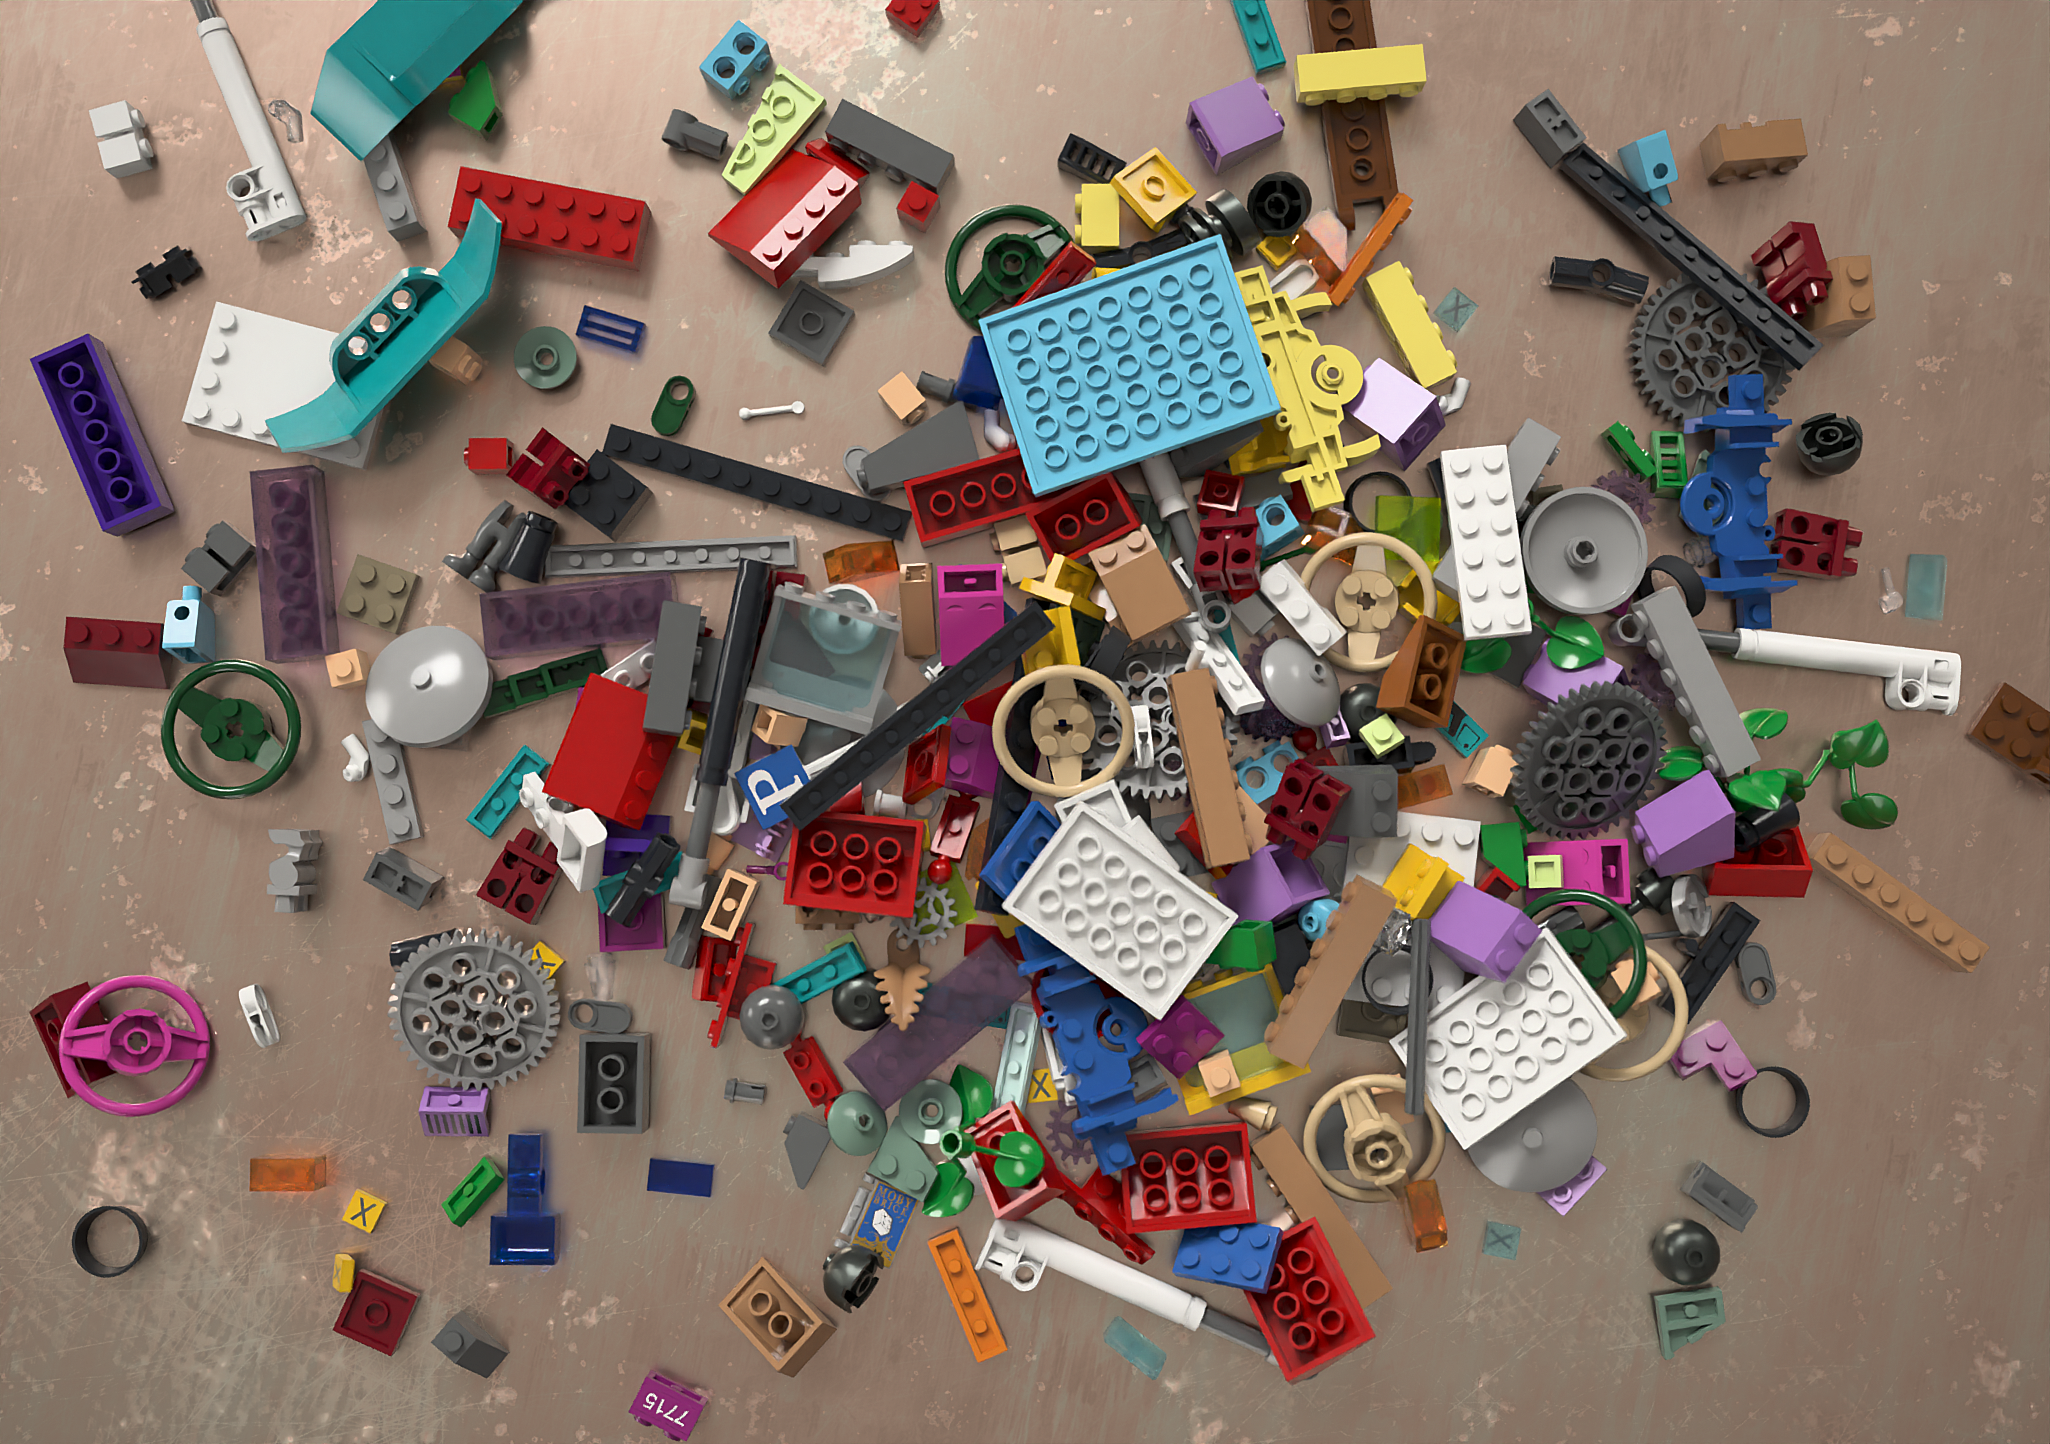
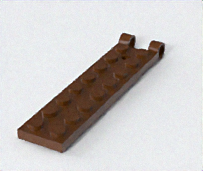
(1357, 129)

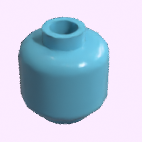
(1313, 917)

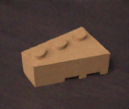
(1753, 149)

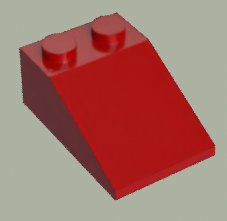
(1006, 1201)

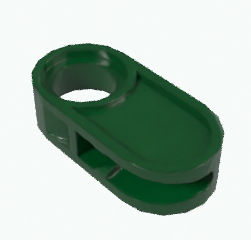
(669, 412)

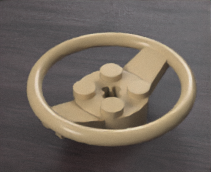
(1370, 576)
(1066, 743)
(1636, 1023)
(1368, 1131)

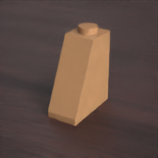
(917, 610)

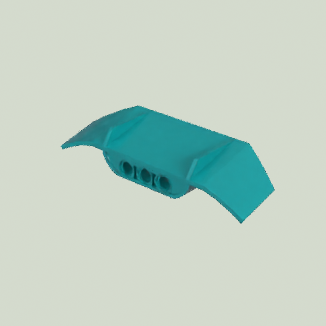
(395, 61)
(401, 346)

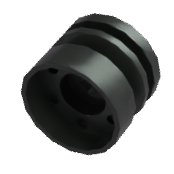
(1225, 218)

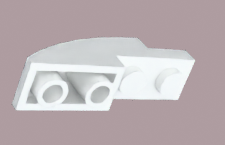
(865, 264)

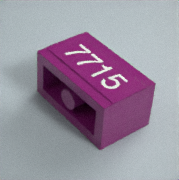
(667, 1406)

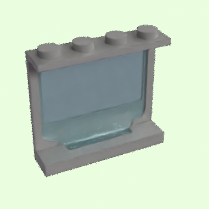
(823, 658)

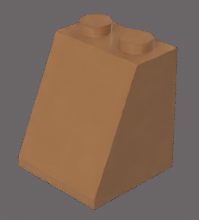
(1849, 300)

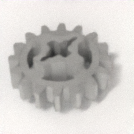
(936, 918)

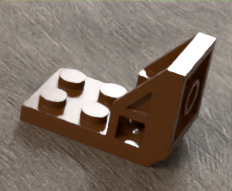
(2016, 732)

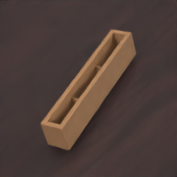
(1208, 768)
(1896, 903)
(1329, 971)
(1308, 1198)

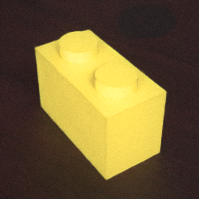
(1098, 218)

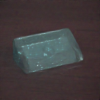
(1926, 586)
(1135, 1347)

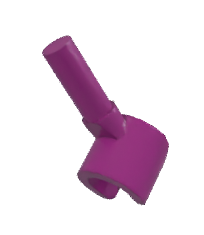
(769, 870)

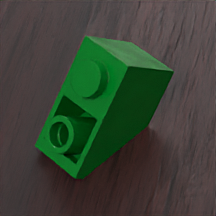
(478, 103)
(1503, 848)
(1245, 945)

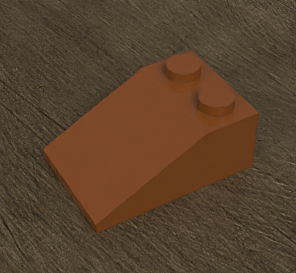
(1424, 675)

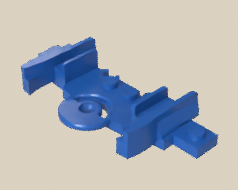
(1739, 534)
(1100, 1074)

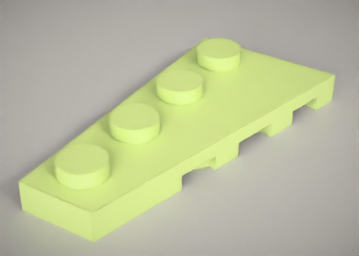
(780, 120)

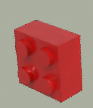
(912, 14)
(1221, 492)

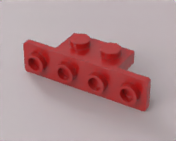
(746, 975)
(1102, 1205)

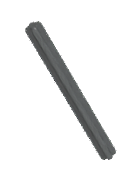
(1417, 1016)

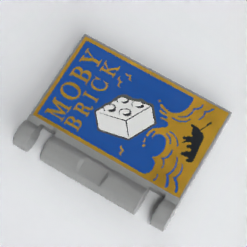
(878, 1219)

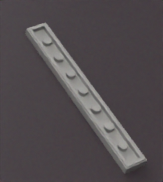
(668, 556)

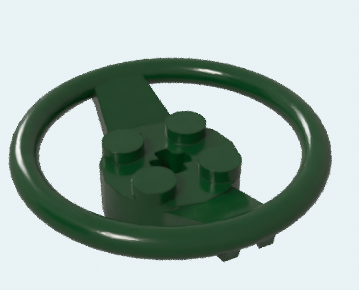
(994, 280)
(218, 720)
(1602, 946)

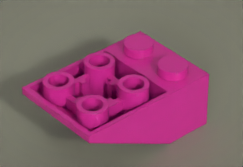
(968, 608)
(1587, 865)

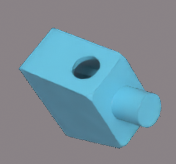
(1650, 166)
(190, 628)

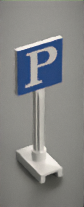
(778, 777)

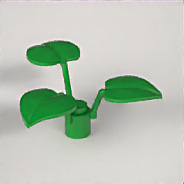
(1571, 645)
(1866, 747)
(1742, 790)
(1017, 1161)

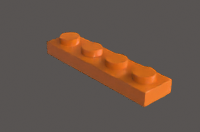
(1376, 240)
(967, 1295)

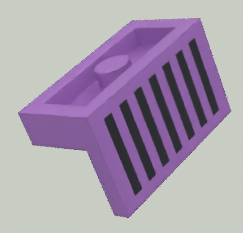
(454, 1111)

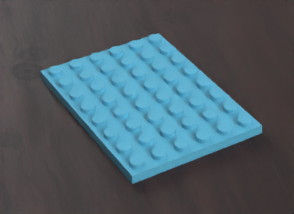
(1129, 366)

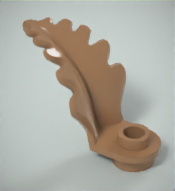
(902, 980)

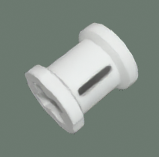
(889, 806)

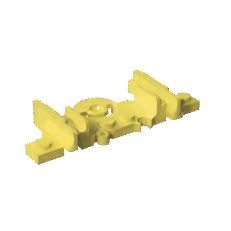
(1305, 408)

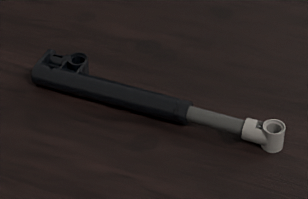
(747, 612)

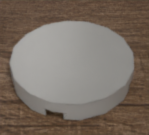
(1690, 906)

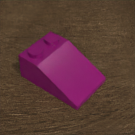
(973, 760)

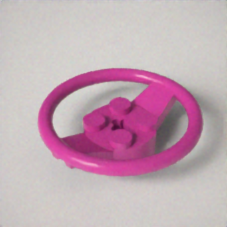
(110, 1044)

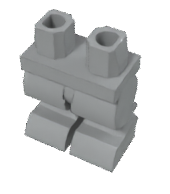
(294, 872)

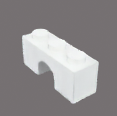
(1298, 606)

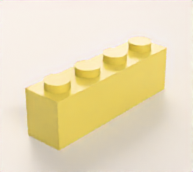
(1359, 74)
(1409, 327)

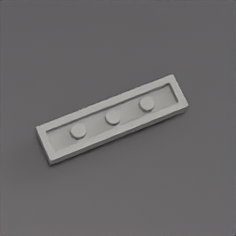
(393, 785)

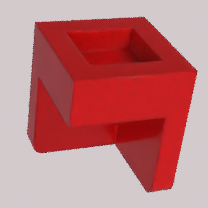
(1496, 883)

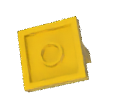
(1153, 189)
(1066, 585)
(1057, 646)
(1420, 882)

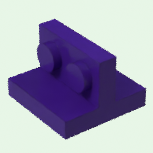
(626, 844)

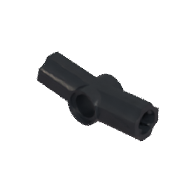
(1124, 257)
(1579, 274)
(643, 878)

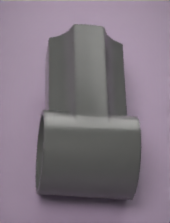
(687, 132)

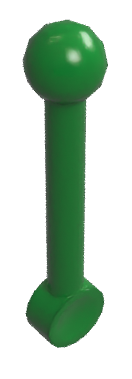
(1263, 564)

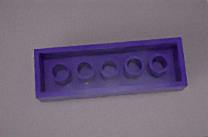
(102, 435)

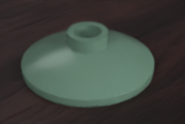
(534, 347)
(914, 1113)
(845, 1126)

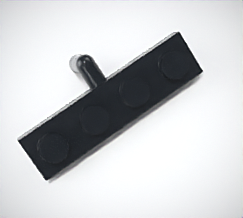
(1712, 957)

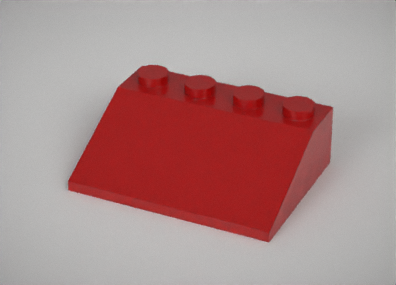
(787, 216)
(607, 757)
(856, 864)
(1188, 1178)
(1309, 1306)

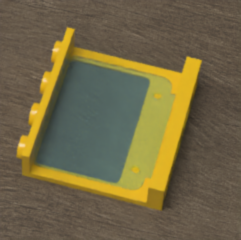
(1242, 1009)

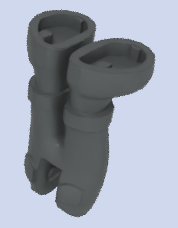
(488, 532)

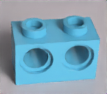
(728, 56)
(1281, 535)
(1266, 768)

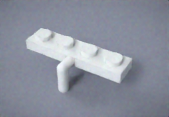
(1211, 652)

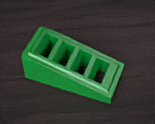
(1668, 484)

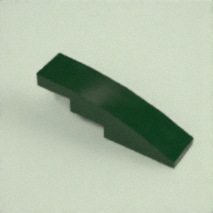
(544, 682)

